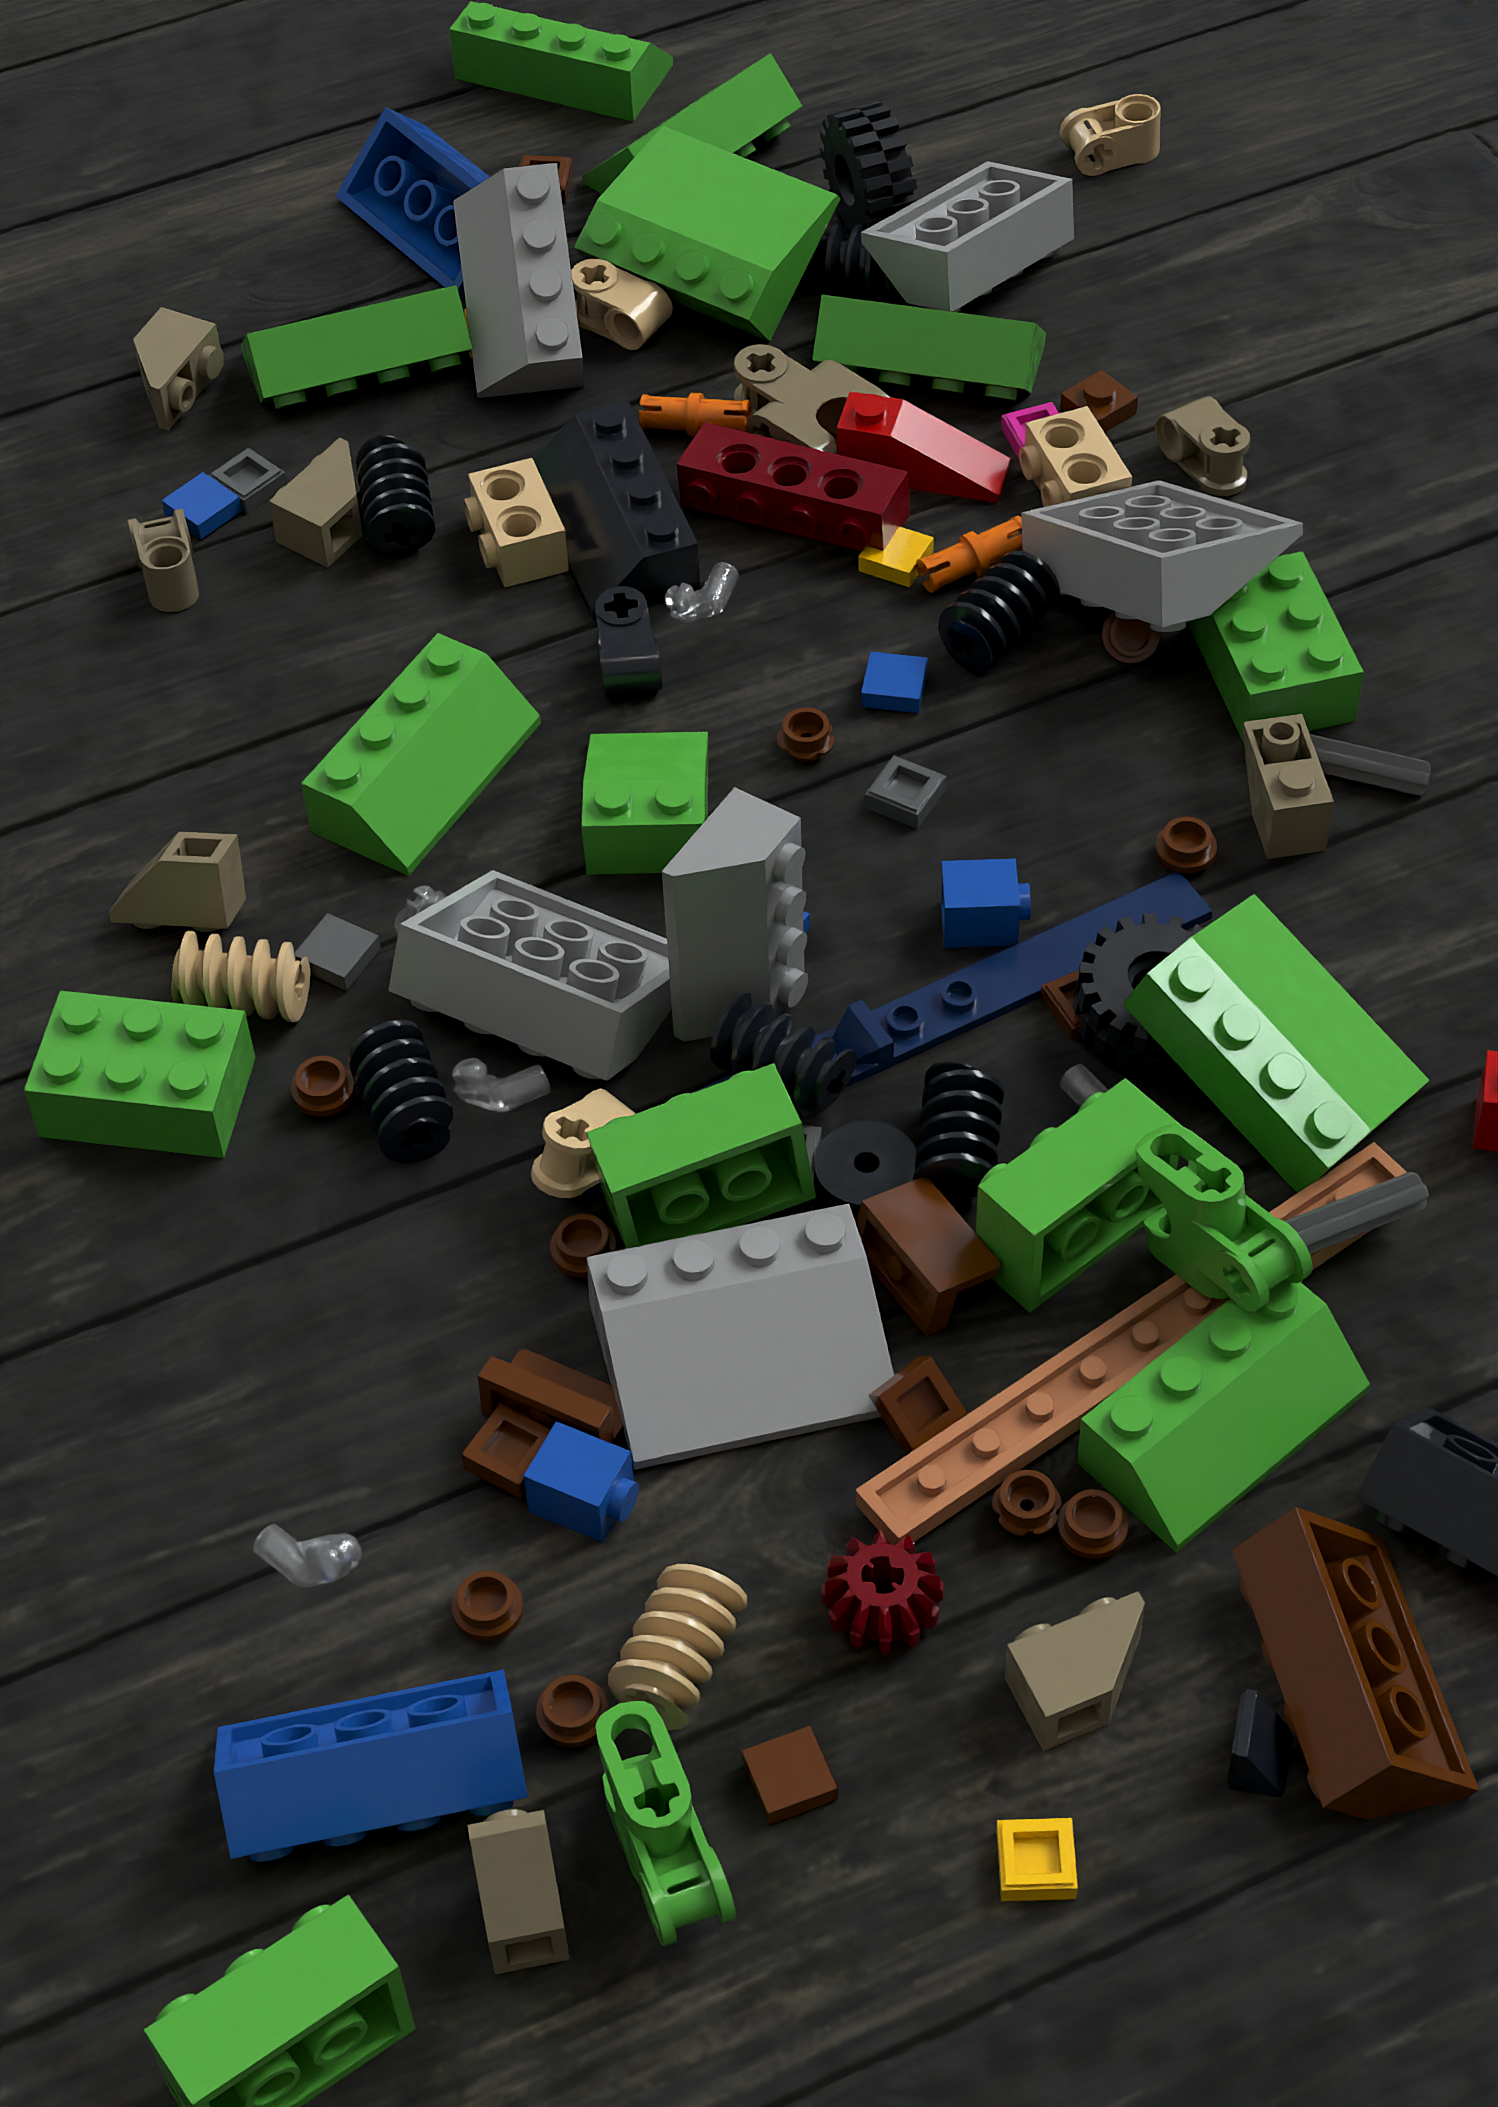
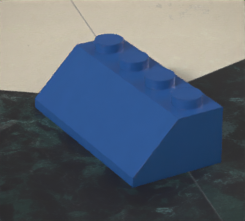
(407, 193)
(368, 1766)

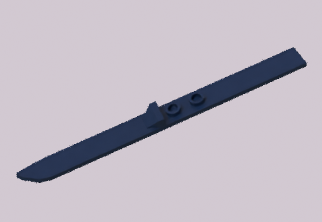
(993, 984)

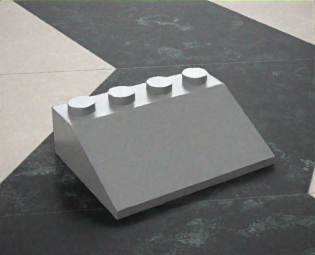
(1155, 550)
(537, 973)
(740, 1335)

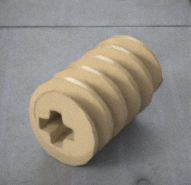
(241, 979)
(676, 1640)

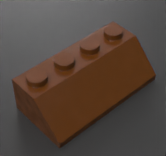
(1351, 1668)

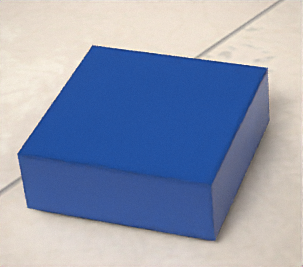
(204, 504)
(894, 682)

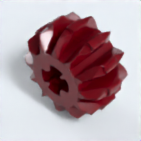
(876, 1616)

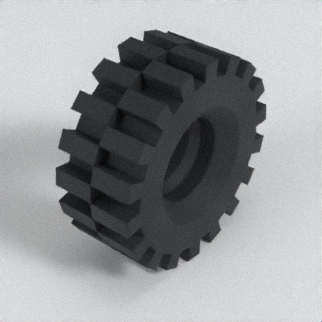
(866, 164)
(1106, 982)

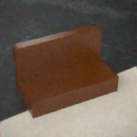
(922, 1251)
(549, 1394)

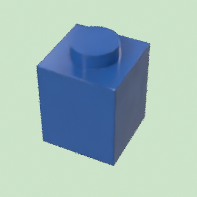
(982, 903)
(581, 1482)

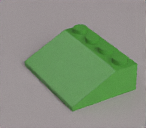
(710, 229)
(1274, 1042)

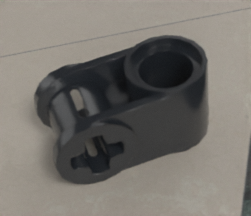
(626, 643)

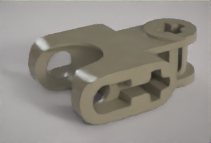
(792, 400)

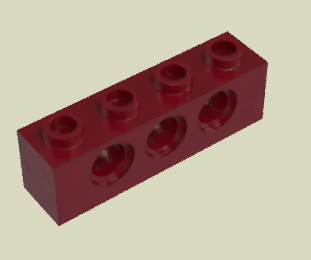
(793, 488)

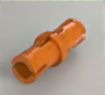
(692, 412)
(970, 555)

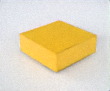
(899, 558)
(1036, 1859)

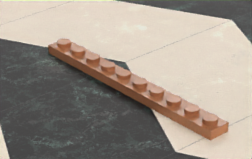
(1055, 1396)

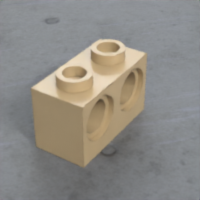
(1071, 458)
(516, 523)

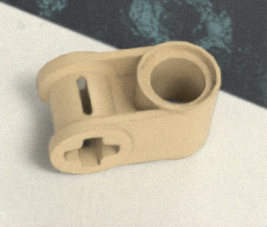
(1119, 134)
(622, 306)
(567, 1160)

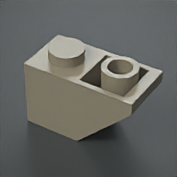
(176, 362)
(319, 507)
(1286, 787)
(187, 884)
(1074, 1670)
(518, 1890)

